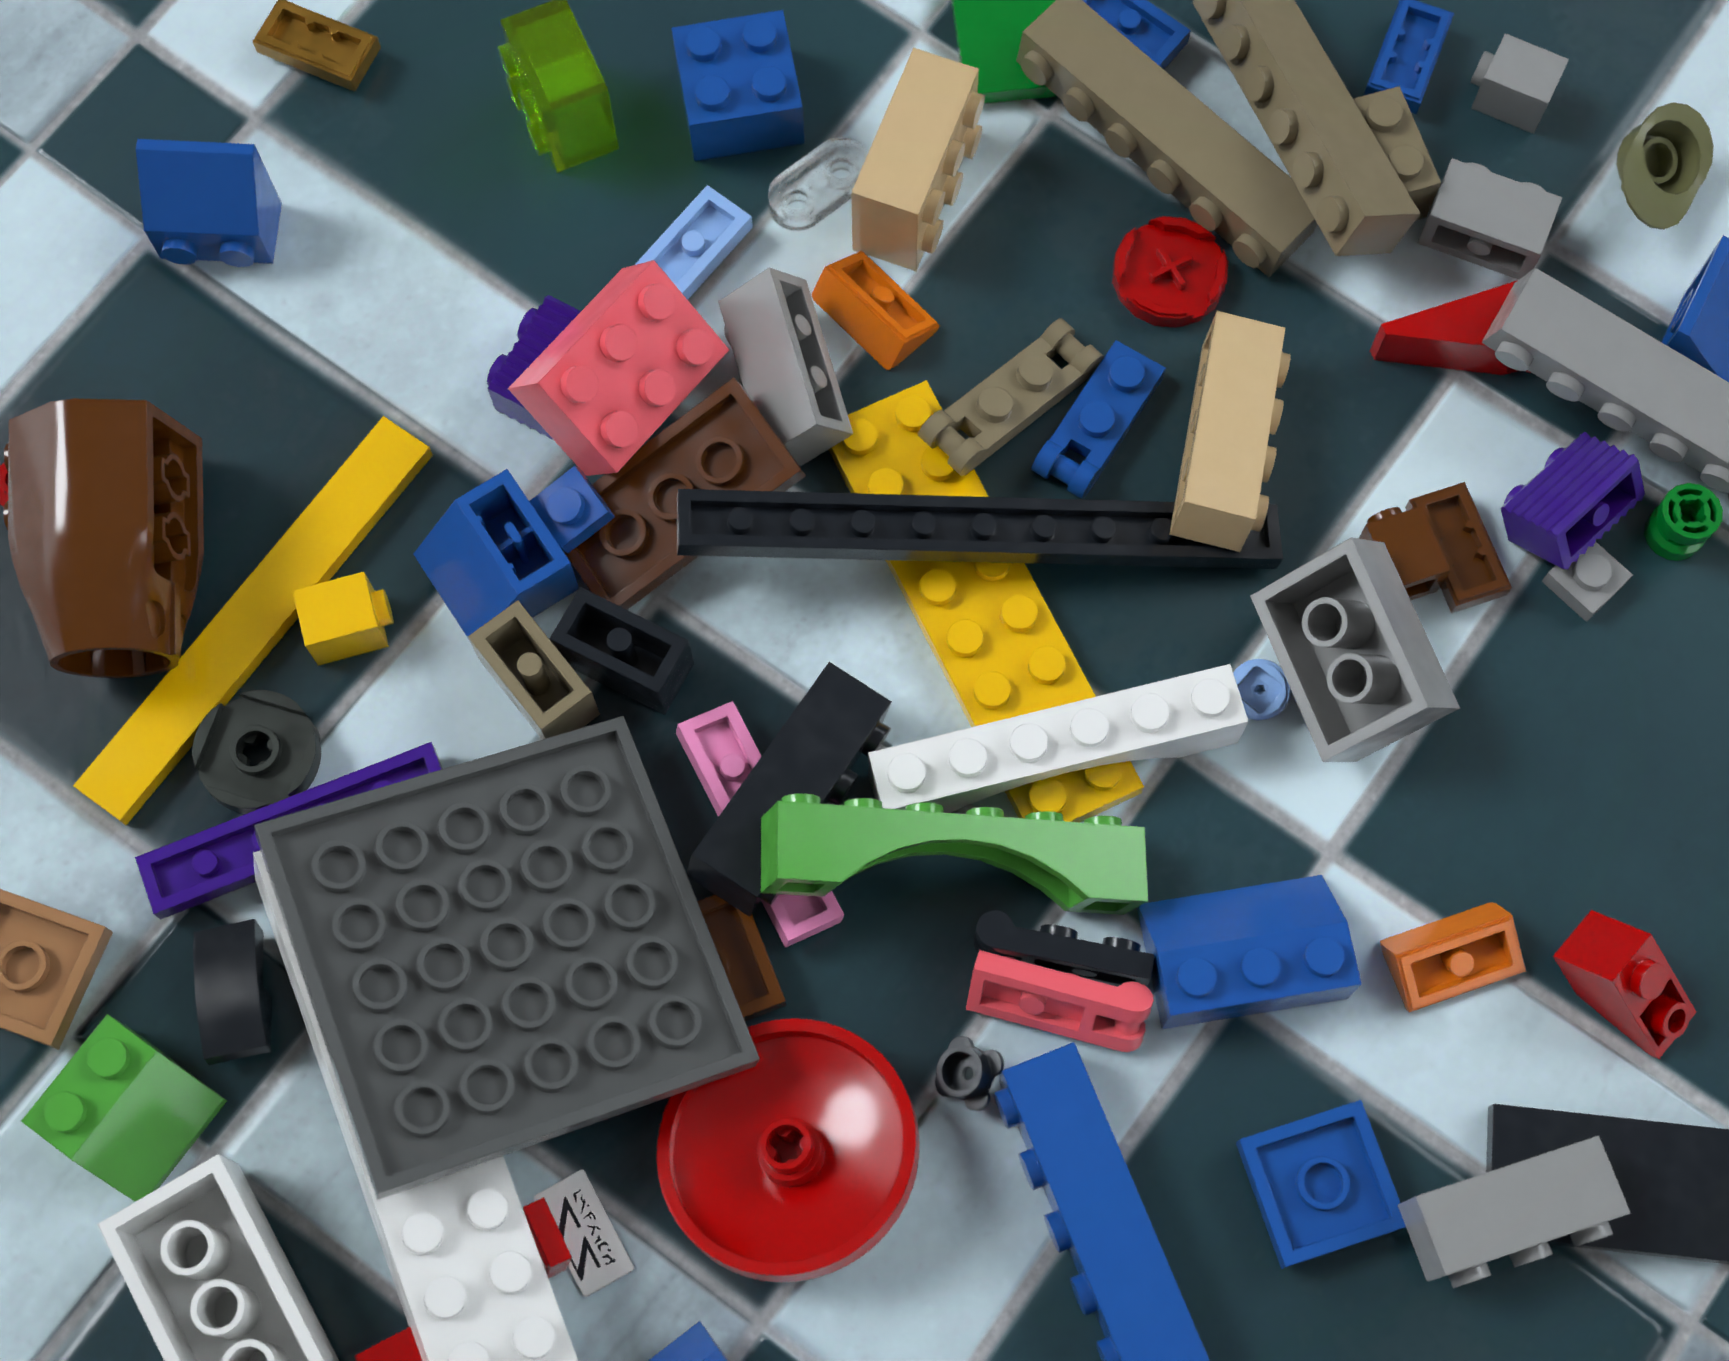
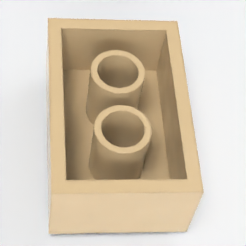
(916, 160)

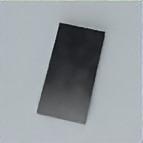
(1667, 1172)

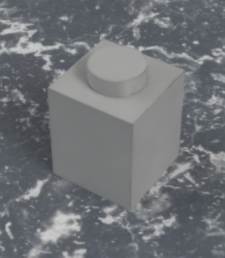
(1517, 82)

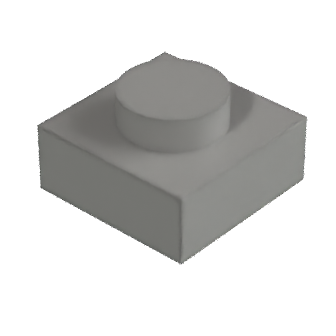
(1588, 581)

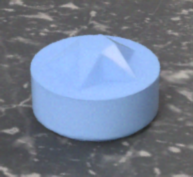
(1262, 688)

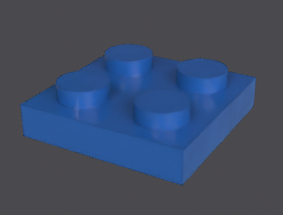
(1321, 1184)

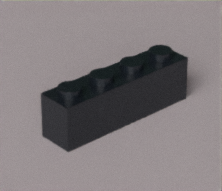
(808, 756)

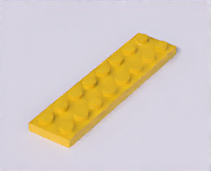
(978, 617)

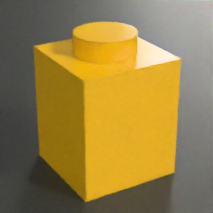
(342, 618)

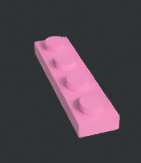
(722, 759)

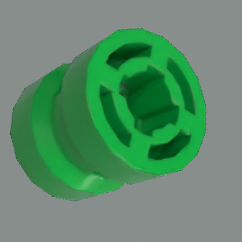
(1673, 533)

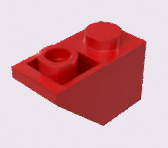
(1626, 981)

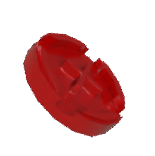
(1170, 272)

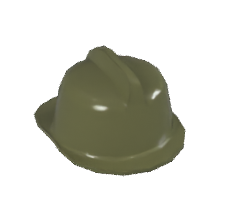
(1665, 164)

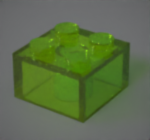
(557, 85)

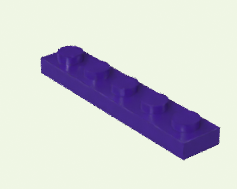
(222, 856)

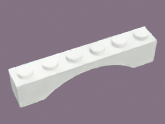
(1132, 724)

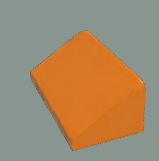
(873, 309)
(1453, 955)

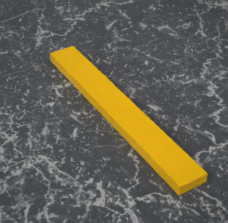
(252, 620)

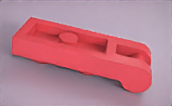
(1060, 1002)

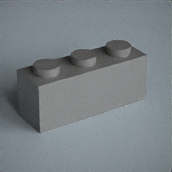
(786, 362)
(1514, 1212)

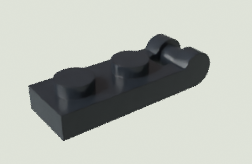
(1059, 949)

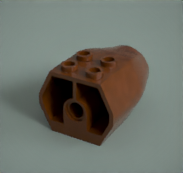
(106, 532)

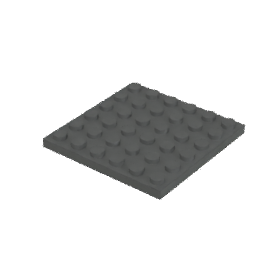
(502, 953)

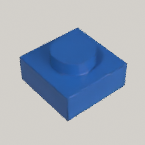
(571, 509)

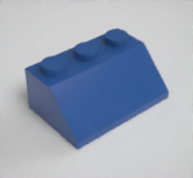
(1248, 951)

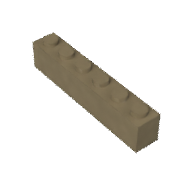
(1312, 123)
(1167, 133)

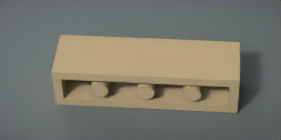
(1230, 431)

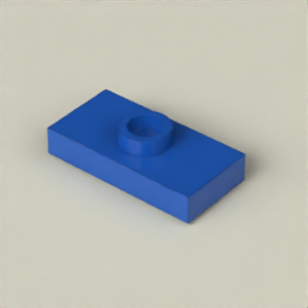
(1410, 50)

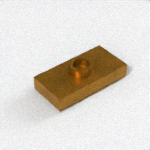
(317, 44)

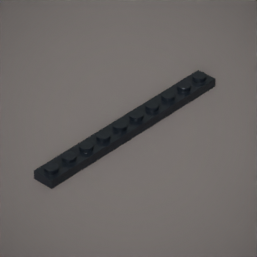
(952, 530)

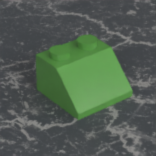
(124, 1110)

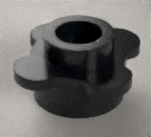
(952, 1068)

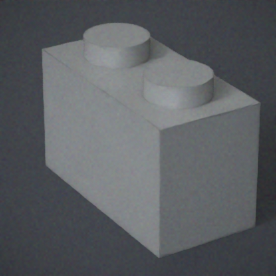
(1490, 219)

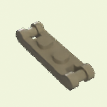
(1011, 398)

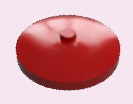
(792, 1158)

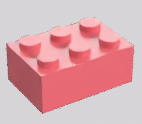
(619, 369)

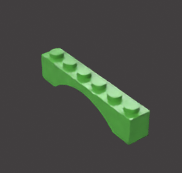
(1077, 864)

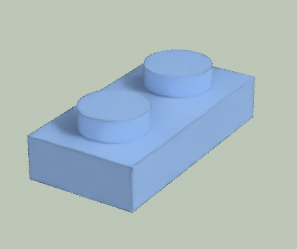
(699, 240)

